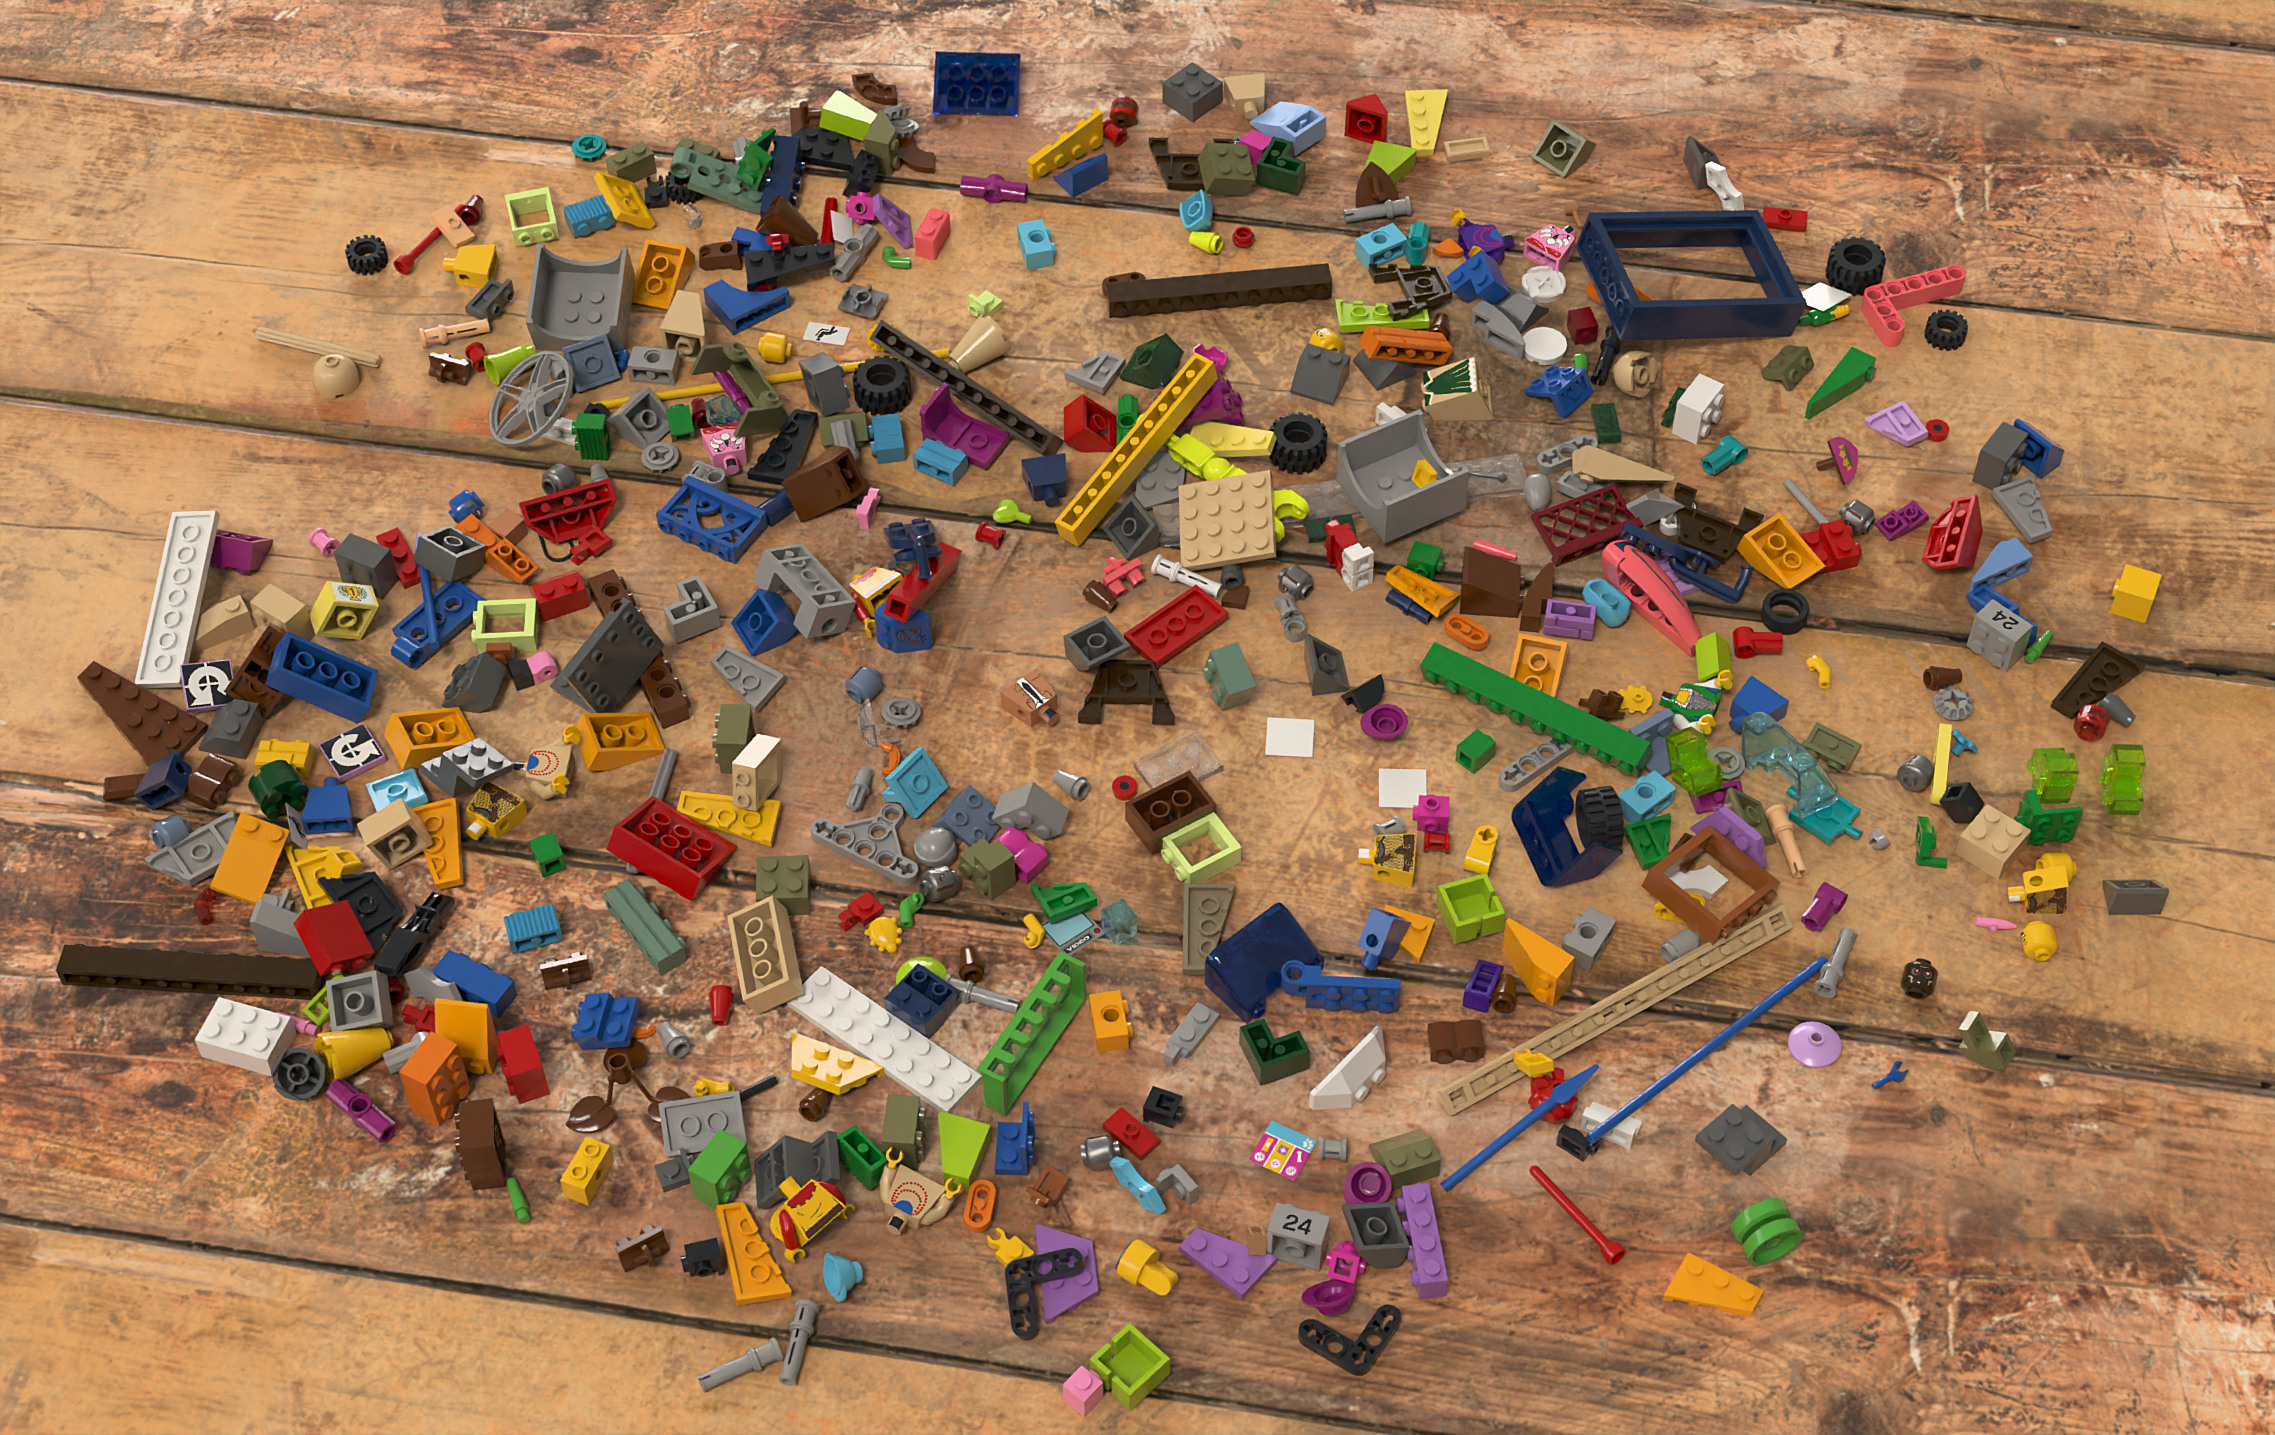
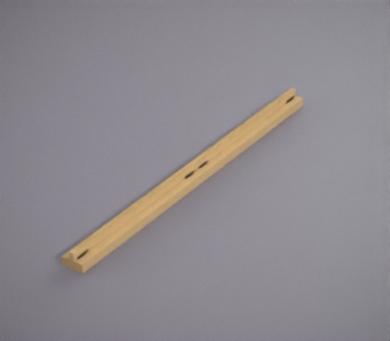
(1591, 1021)

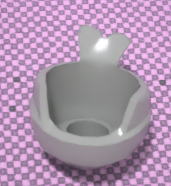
(936, 847)

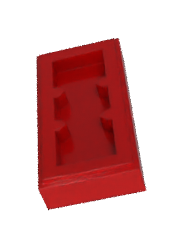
(1785, 219)
(1131, 1133)

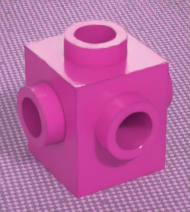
(854, 205)
(1432, 813)
(1341, 1269)

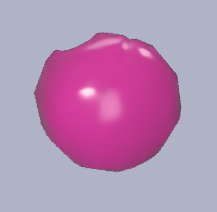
(1217, 356)

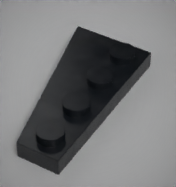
(771, 265)
(785, 450)

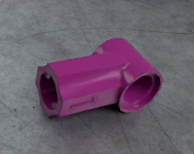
(1826, 903)

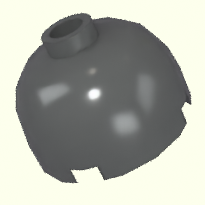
(299, 1073)

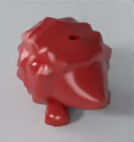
(1542, 1089)

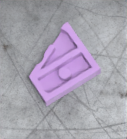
(1898, 424)

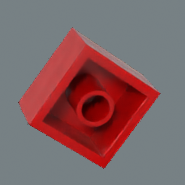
(521, 1064)

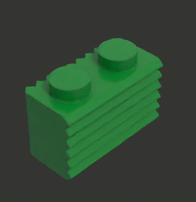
(592, 436)
(861, 1157)

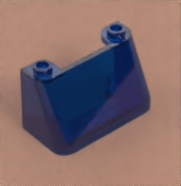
(1250, 962)

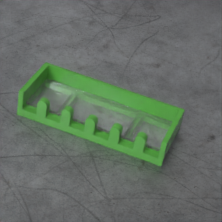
(1033, 1032)

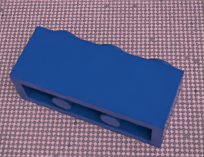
(477, 982)

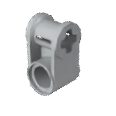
(708, 474)

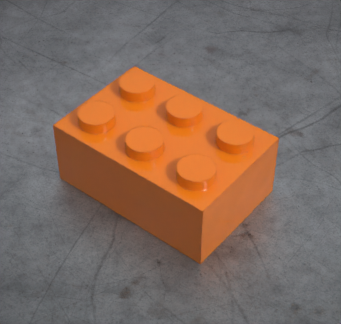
(435, 1079)

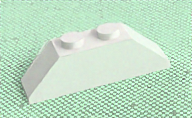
(1353, 1075)

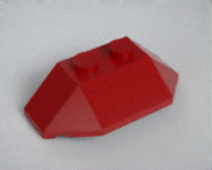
(570, 512)
(1955, 535)

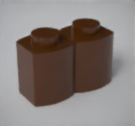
(212, 781)
(1455, 1041)

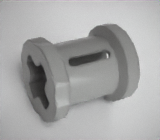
(1391, 827)
(1332, 1149)

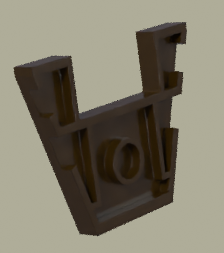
(1179, 170)
(1421, 285)
(1709, 533)
(1127, 683)

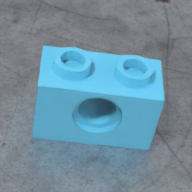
(1035, 244)
(1381, 246)
(1646, 798)

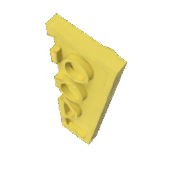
(1424, 118)
(1234, 440)

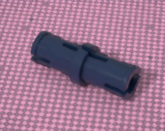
(1408, 606)

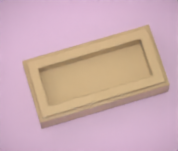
(1466, 149)

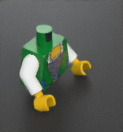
(1697, 702)

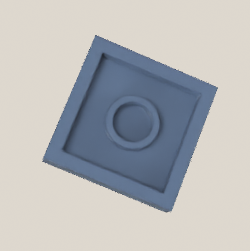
(591, 362)

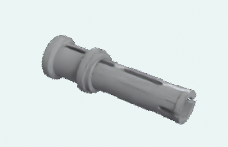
(1388, 209)
(1833, 971)
(970, 992)
(800, 1331)
(753, 1360)

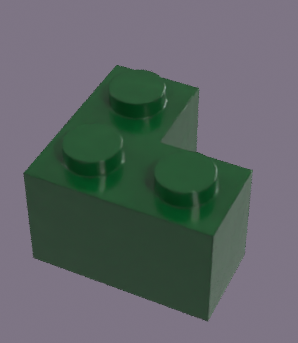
(1279, 168)
(1273, 1057)

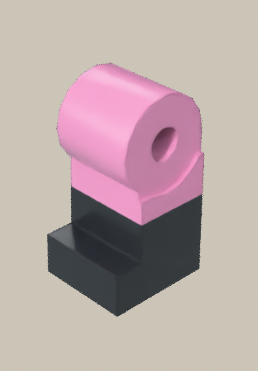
(532, 670)

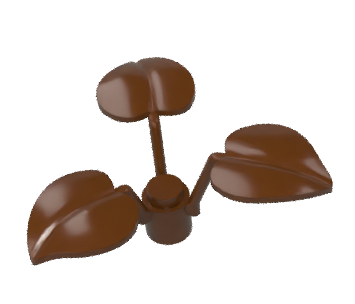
(594, 1114)

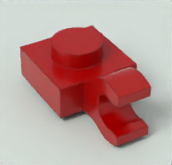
(778, 241)
(590, 543)
(861, 910)
(422, 1019)

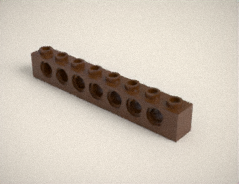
(656, 682)

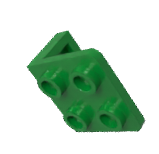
(756, 160)
(2049, 824)

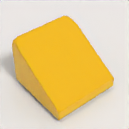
(342, 863)

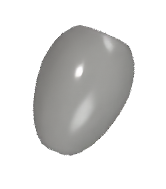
(1537, 491)

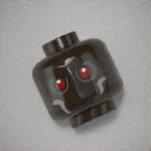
(1919, 979)

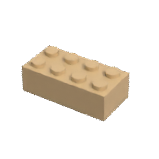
(765, 955)

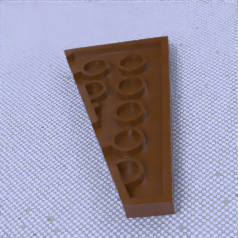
(142, 718)

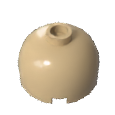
(1635, 372)
(335, 376)

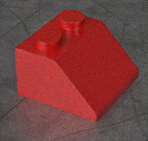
(1089, 426)
(560, 595)

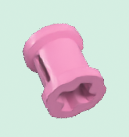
(320, 539)

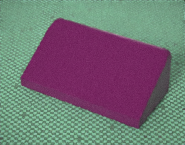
(1715, 799)

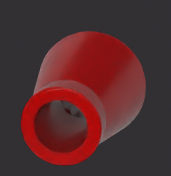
(720, 1004)

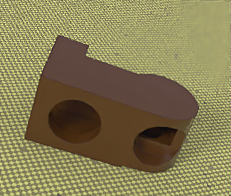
(720, 255)

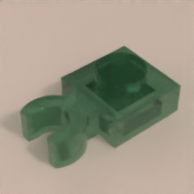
(1669, 413)

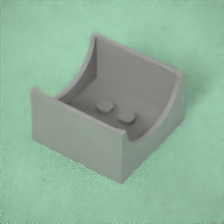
(579, 300)
(1378, 472)

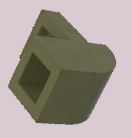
(1985, 1047)

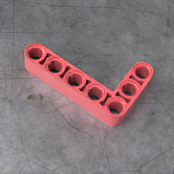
(1883, 300)

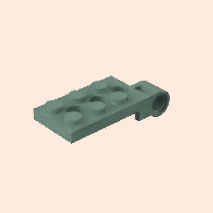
(690, 162)

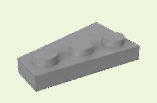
(2023, 506)
(747, 677)

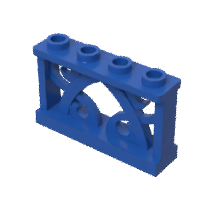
(712, 539)

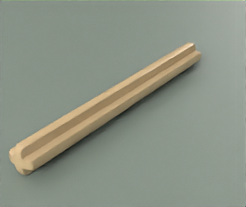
(317, 346)

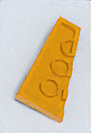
(445, 854)
(748, 1258)

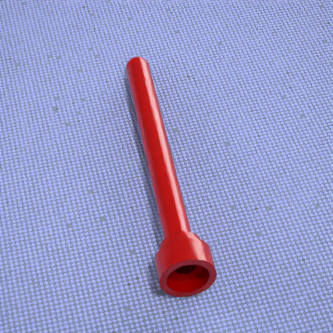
(405, 263)
(1611, 1251)

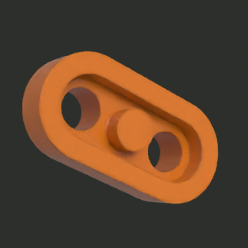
(1468, 633)
(978, 1207)

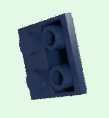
(922, 1000)

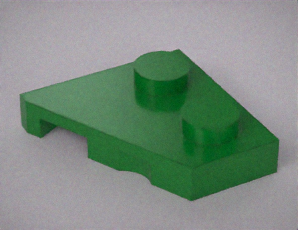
(1649, 840)
(1064, 899)

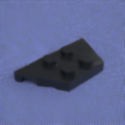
(824, 148)
(370, 901)

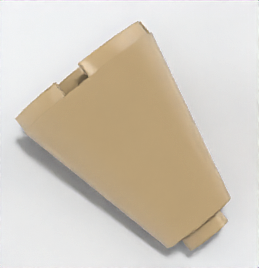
(979, 345)

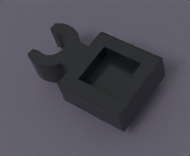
(655, 194)

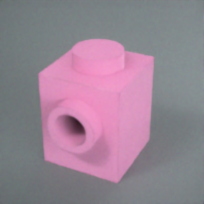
(1083, 1390)

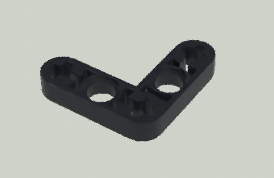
(1027, 1282)
(1351, 1349)

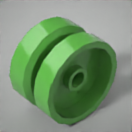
(1766, 1231)

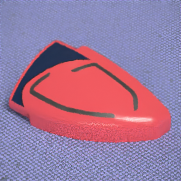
(1637, 573)

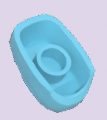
(1197, 212)
(1610, 603)

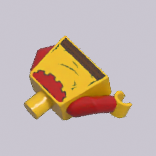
(871, 591)
(808, 1212)

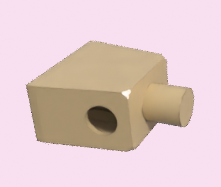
(1245, 94)

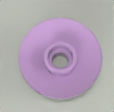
(1814, 1053)

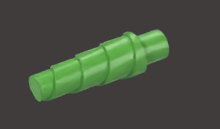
(2038, 647)
(518, 1201)

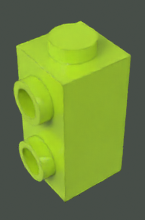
(1712, 656)

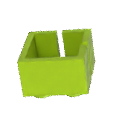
(1466, 908)
(1134, 1369)

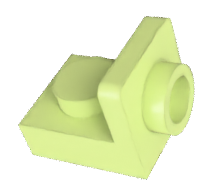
(984, 304)

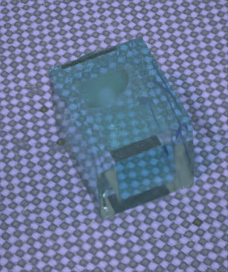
(722, 411)
(1118, 921)

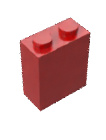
(333, 938)

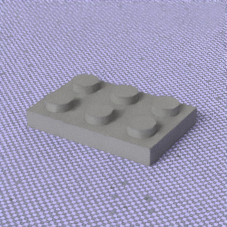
(696, 1120)

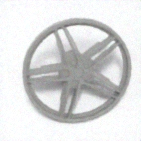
(534, 401)

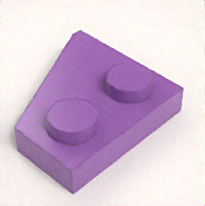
(893, 219)

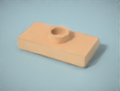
(452, 226)

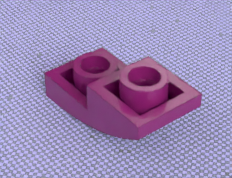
(1902, 522)

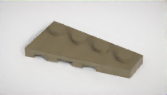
(1203, 922)

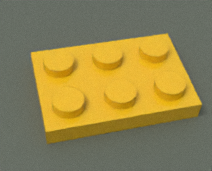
(624, 200)

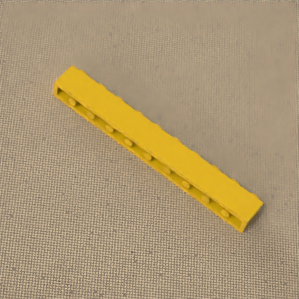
(1136, 449)

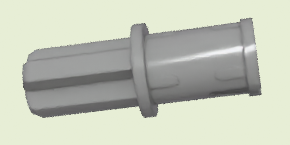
(859, 788)

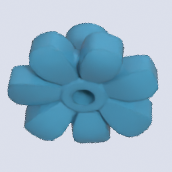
(1962, 743)

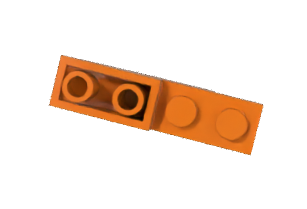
(499, 553)

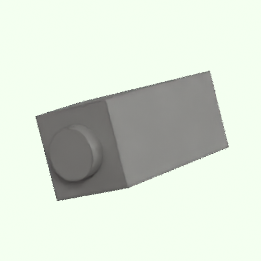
(276, 931)

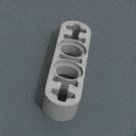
(1533, 757)

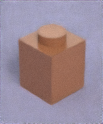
(509, 526)

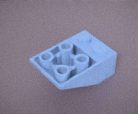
(1293, 123)

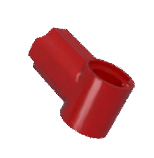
(1749, 643)

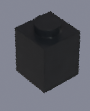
(1961, 802)

